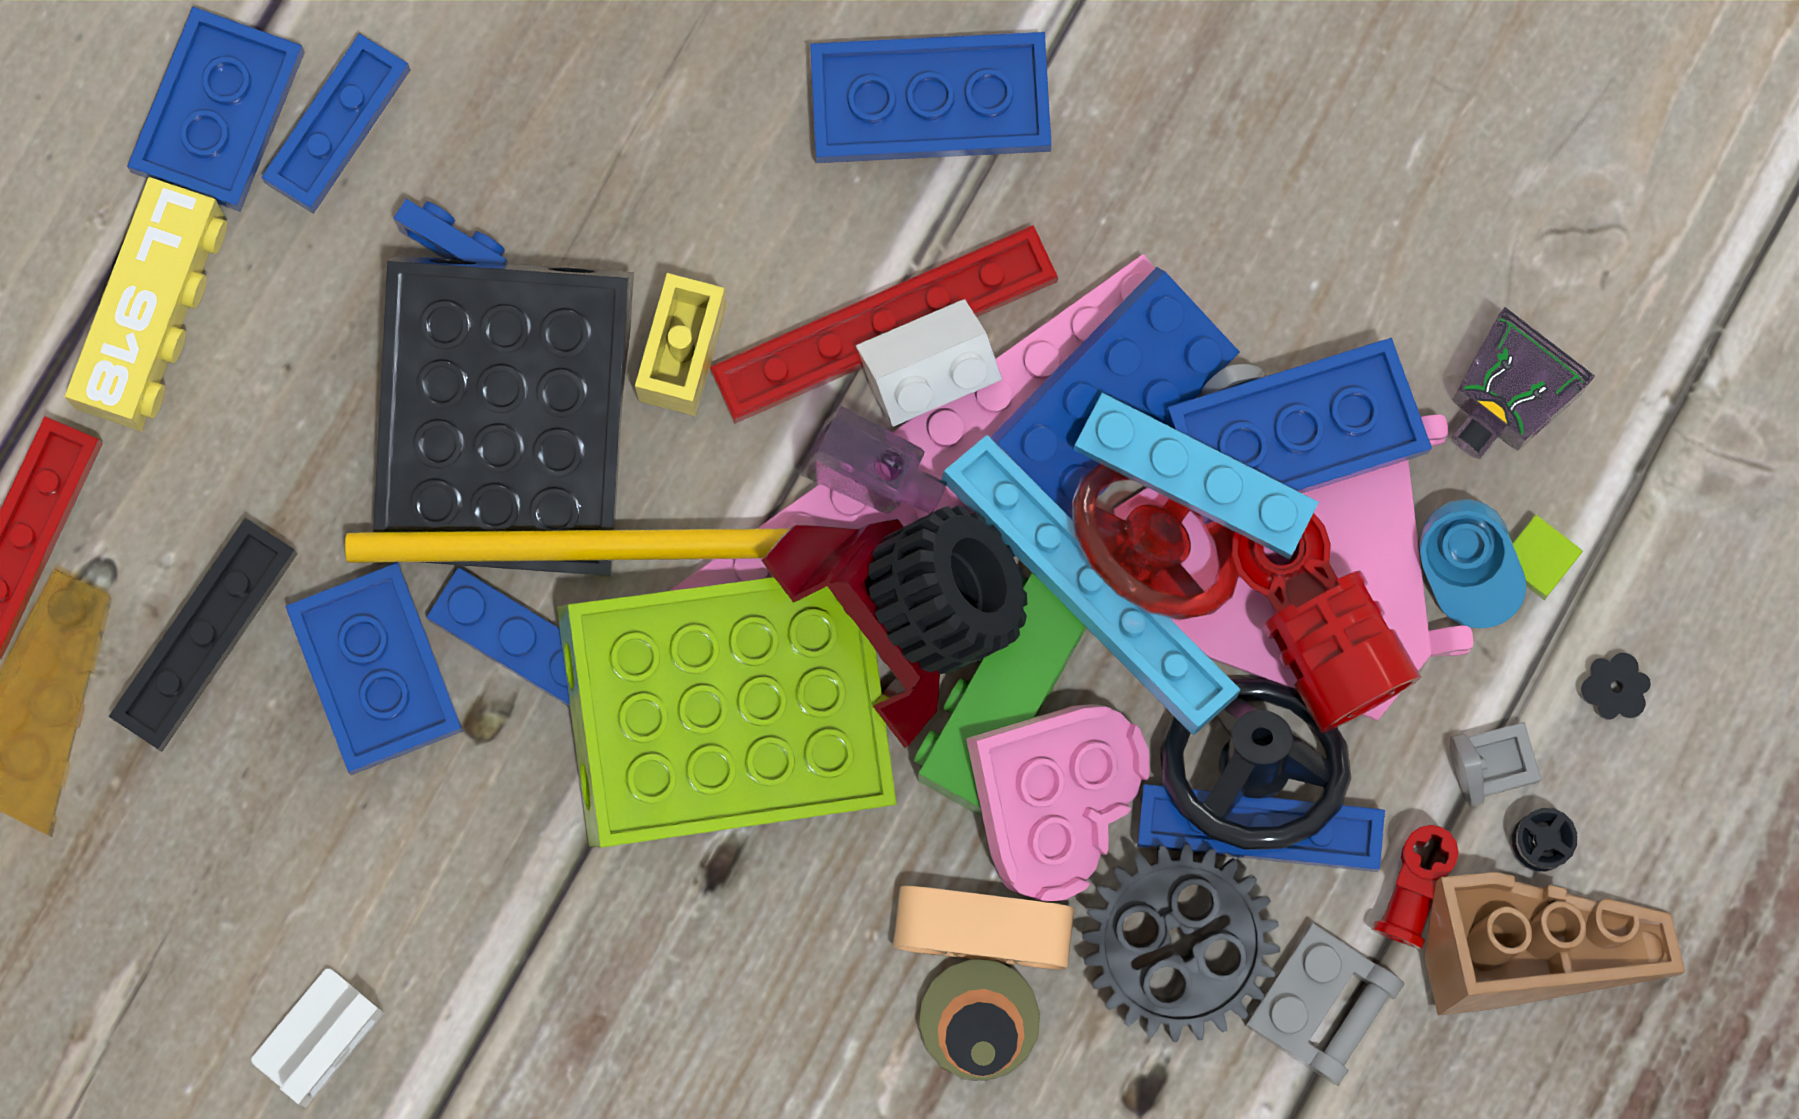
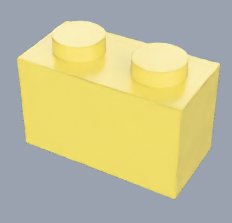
(681, 344)

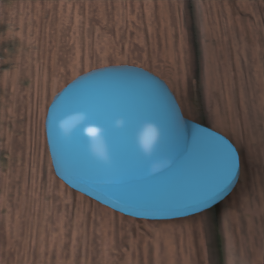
(1472, 564)

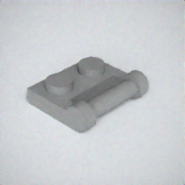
(1307, 992)

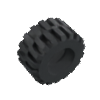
(948, 590)

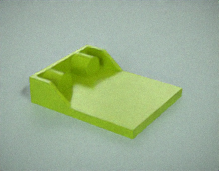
(721, 711)

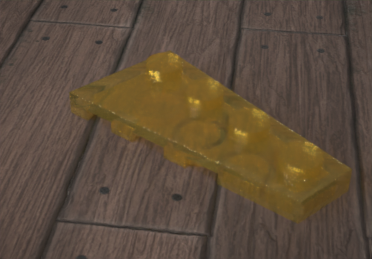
(45, 696)

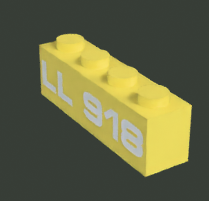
(146, 305)

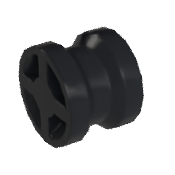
(1551, 831)

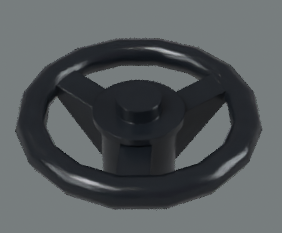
(1257, 766)

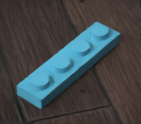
(1195, 475)

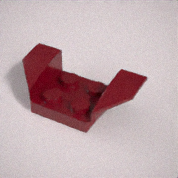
(839, 559)

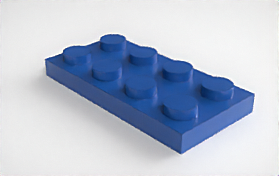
(930, 97)
(1144, 354)
(1313, 419)

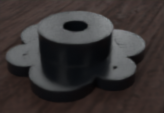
(1622, 671)

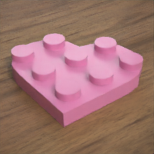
(1053, 792)

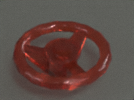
(1146, 552)

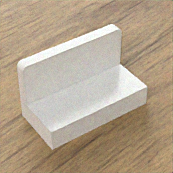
(316, 1037)

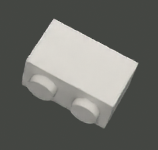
(929, 362)

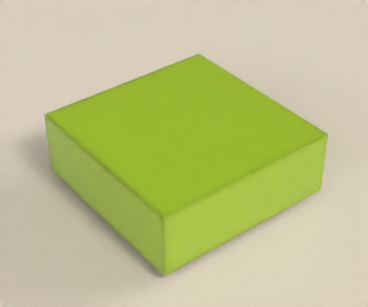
(1544, 556)

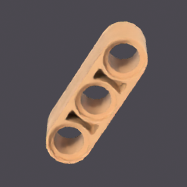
(983, 927)

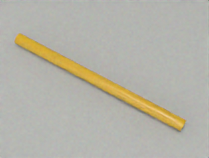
(560, 545)

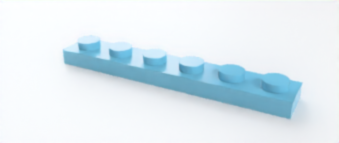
(1046, 544)

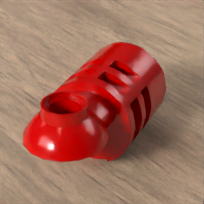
(1327, 629)

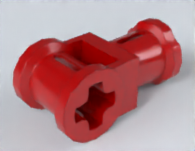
(1415, 887)

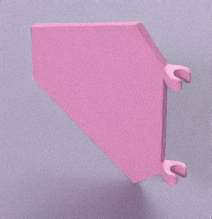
(1369, 531)

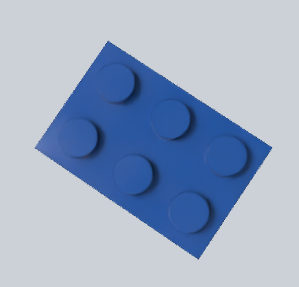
(216, 108)
(374, 669)

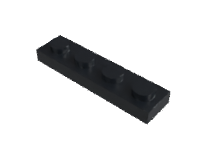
(203, 634)

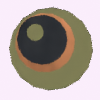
(979, 1020)

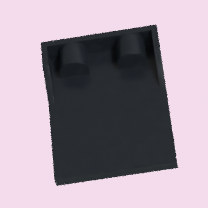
(501, 400)

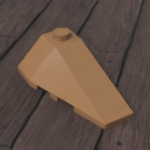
(1523, 943)

